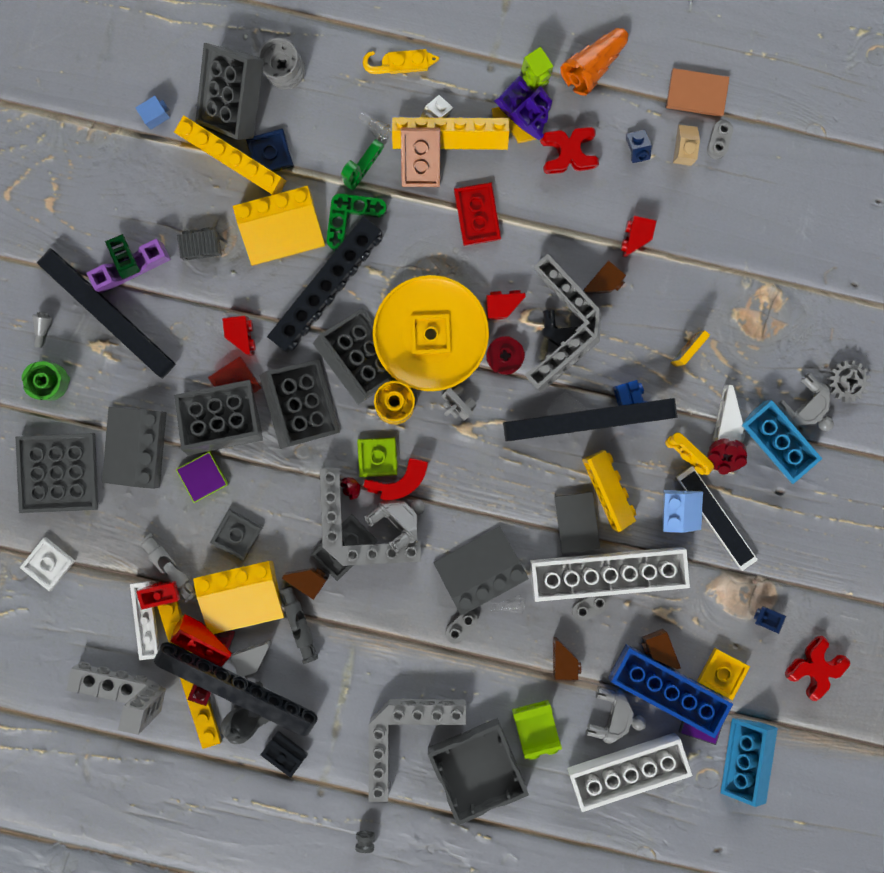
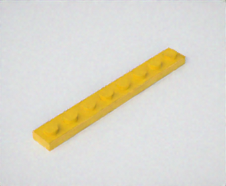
(202, 715)

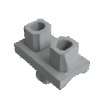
(455, 405)

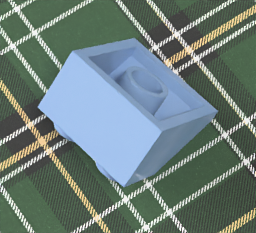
(682, 511)

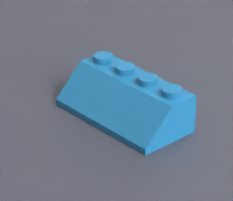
(781, 441)
(749, 761)

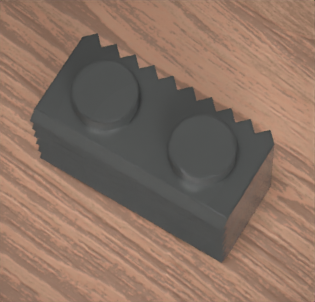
(199, 244)

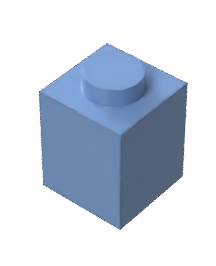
(153, 112)

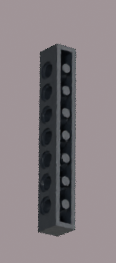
(326, 274)

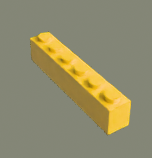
(459, 132)
(230, 156)

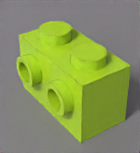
(536, 69)

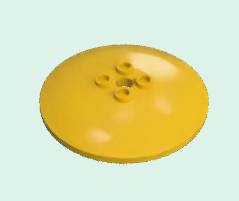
(425, 305)

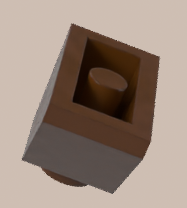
(605, 280)
(307, 580)
(660, 648)
(564, 662)

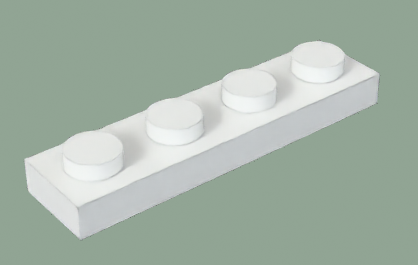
(144, 625)

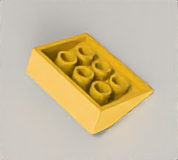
(279, 225)
(239, 597)

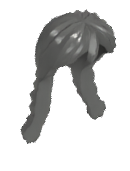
(239, 727)

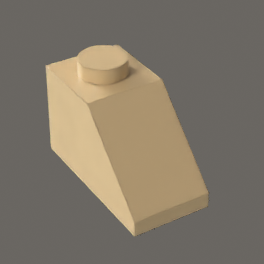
(686, 145)

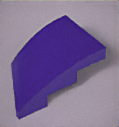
(525, 106)

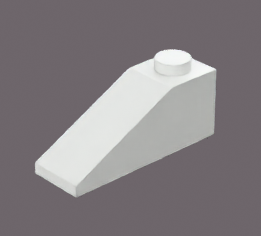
(729, 417)

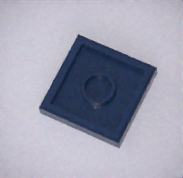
(271, 150)

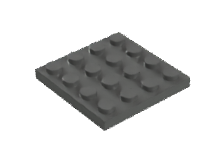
(56, 473)

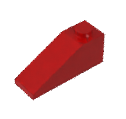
(199, 640)

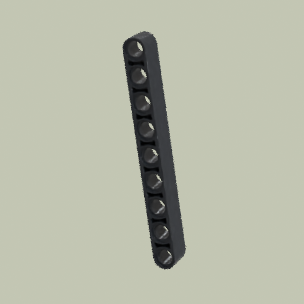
(106, 313)
(590, 419)
(235, 688)

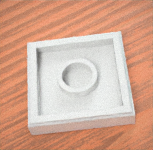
(47, 564)

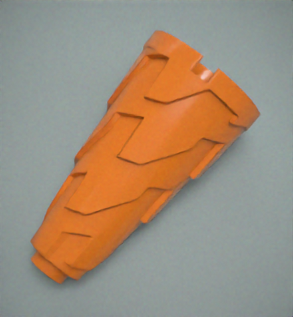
(592, 62)

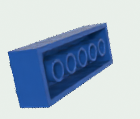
(670, 691)

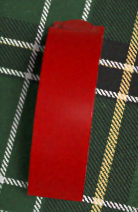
(412, 479)

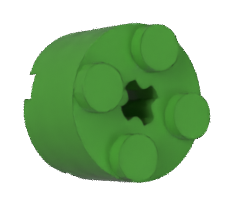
(36, 386)

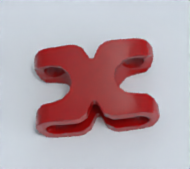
(569, 150)
(817, 668)

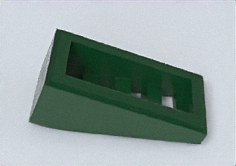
(125, 268)

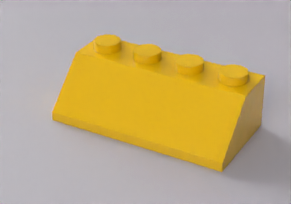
(609, 491)

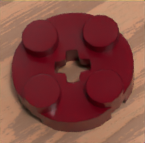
(496, 349)
(727, 464)

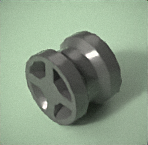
(365, 841)

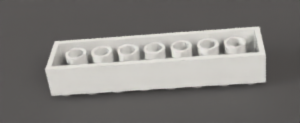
(609, 574)

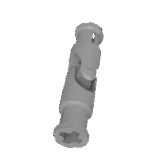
(157, 552)

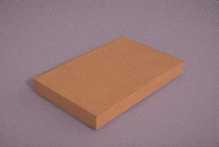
(697, 92)
(420, 157)

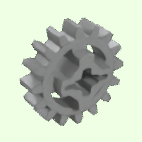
(854, 375)

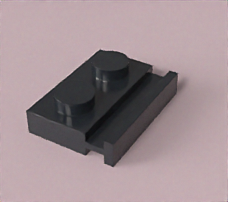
(284, 754)

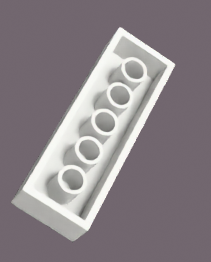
(629, 771)

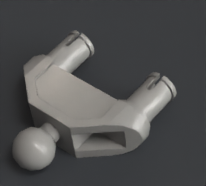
(813, 408)
(401, 516)
(619, 719)

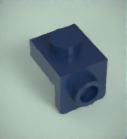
(639, 146)
(769, 619)

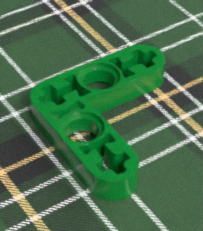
(354, 173)
(344, 211)

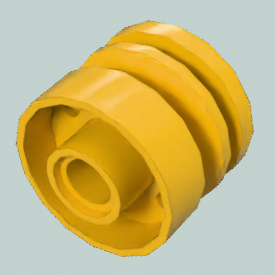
(394, 391)

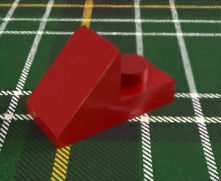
(158, 594)

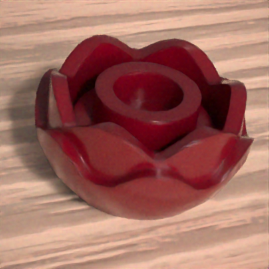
(350, 487)

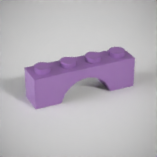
(147, 258)

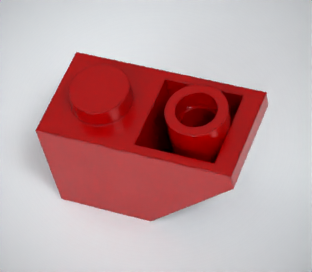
(639, 234)
(501, 305)
(238, 332)

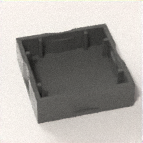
(477, 771)

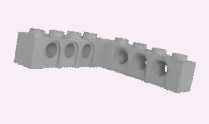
(579, 343)
(333, 531)
(141, 704)
(404, 713)

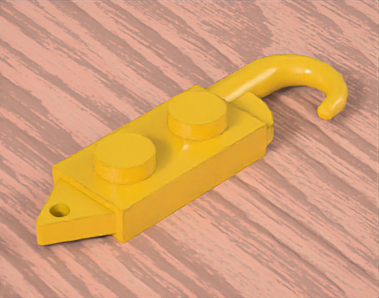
(401, 62)

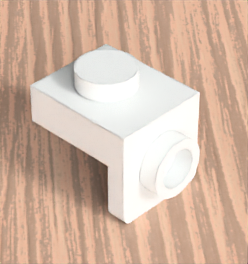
(437, 108)

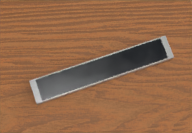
(718, 520)

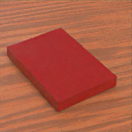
(477, 214)

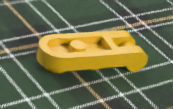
(690, 453)

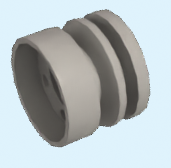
(280, 53)

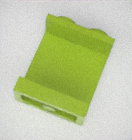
(537, 729)

